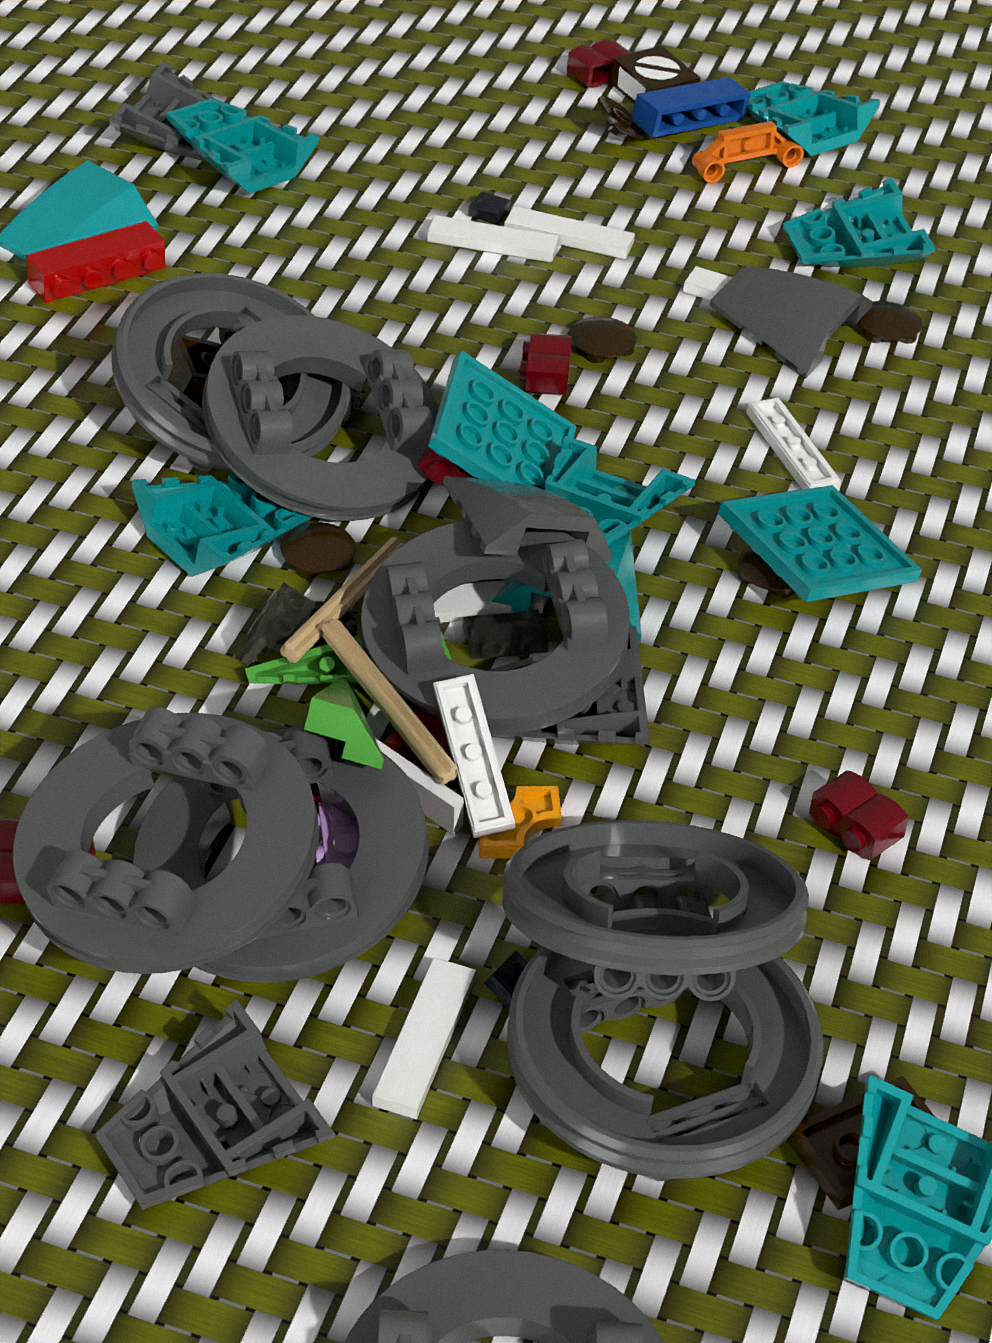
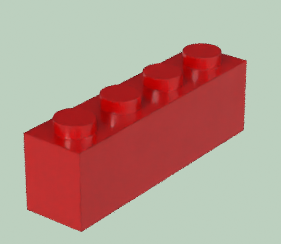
(95, 261)

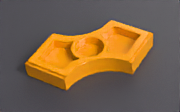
(533, 810)

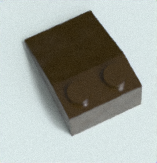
(191, 365)

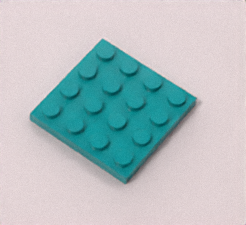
(496, 427)
(819, 542)

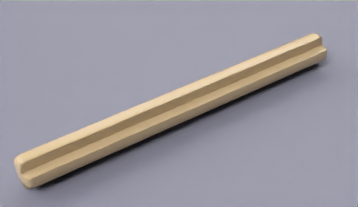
(337, 605)
(389, 702)

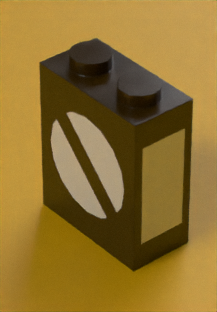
(649, 71)

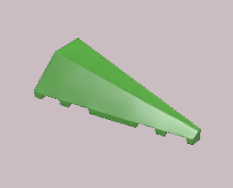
(315, 667)
(339, 716)

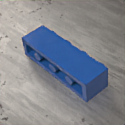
(690, 106)

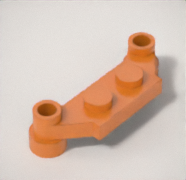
(744, 144)

